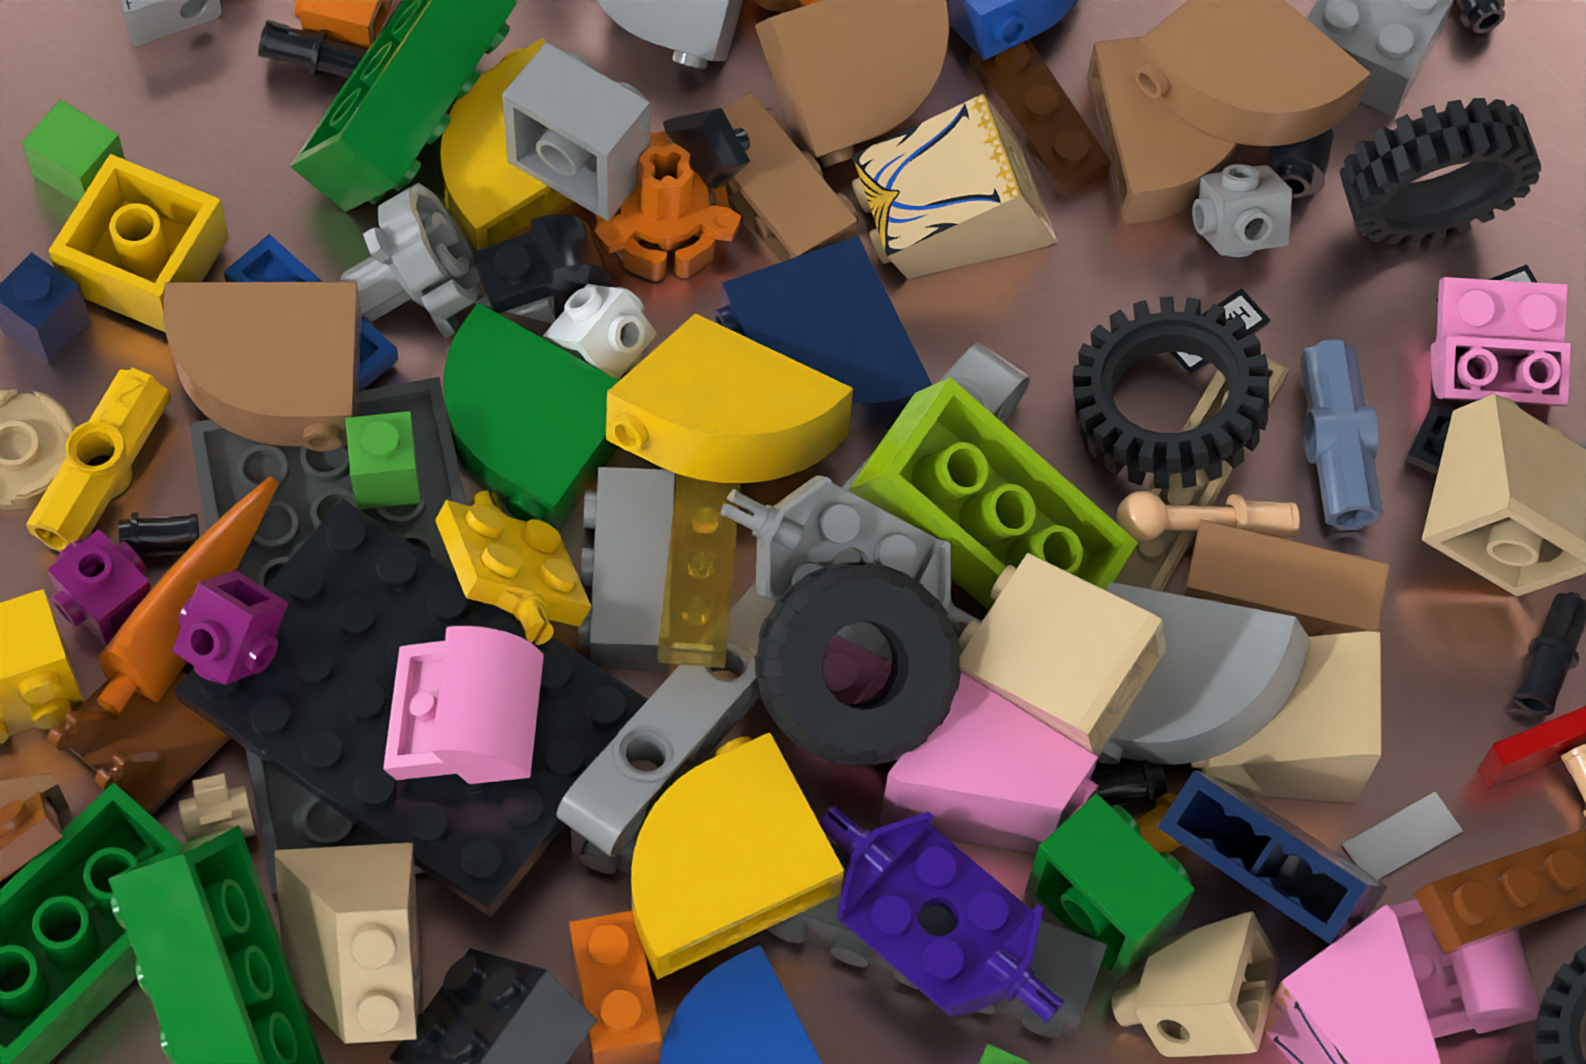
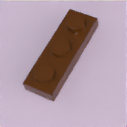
(1042, 117)

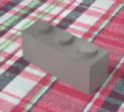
(627, 566)

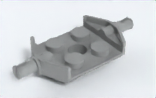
(820, 522)

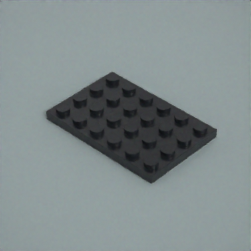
(329, 698)

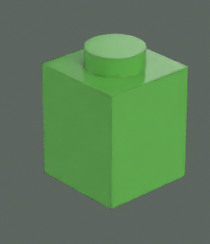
(69, 149)
(383, 460)

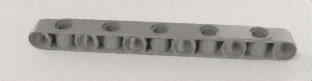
(700, 708)

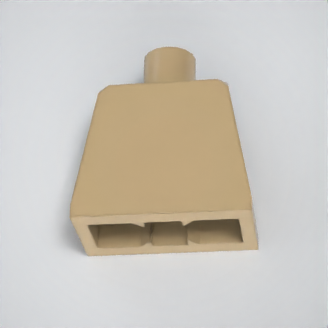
(1204, 990)

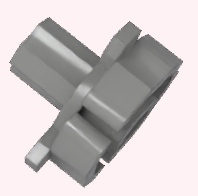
(417, 256)

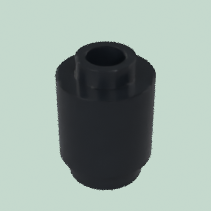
(1303, 163)

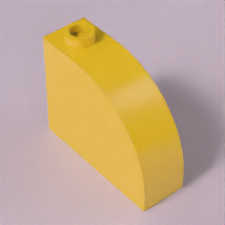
(479, 185)
(726, 408)
(727, 856)

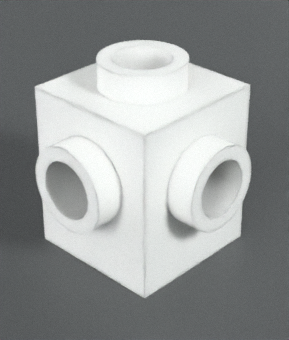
(603, 328)

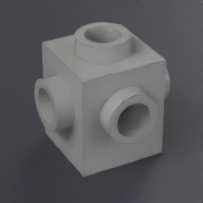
(1243, 210)

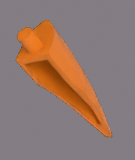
(141, 650)

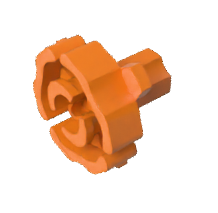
(667, 211)

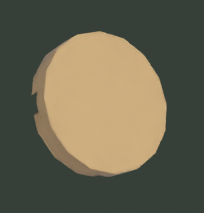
(30, 446)

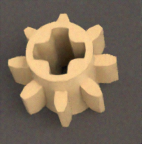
(216, 809)

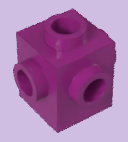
(98, 584)
(229, 628)

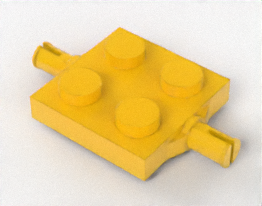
(513, 565)

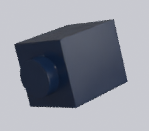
(41, 308)

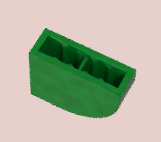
(525, 416)

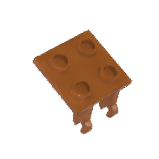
(144, 748)

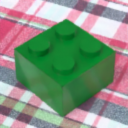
(1109, 885)

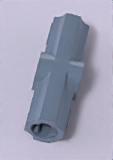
(1341, 435)

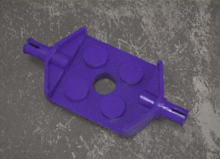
(915, 867)

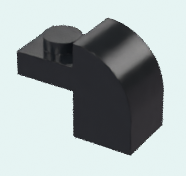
(543, 264)

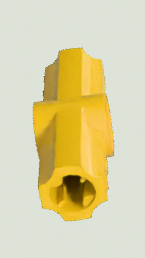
(115, 429)

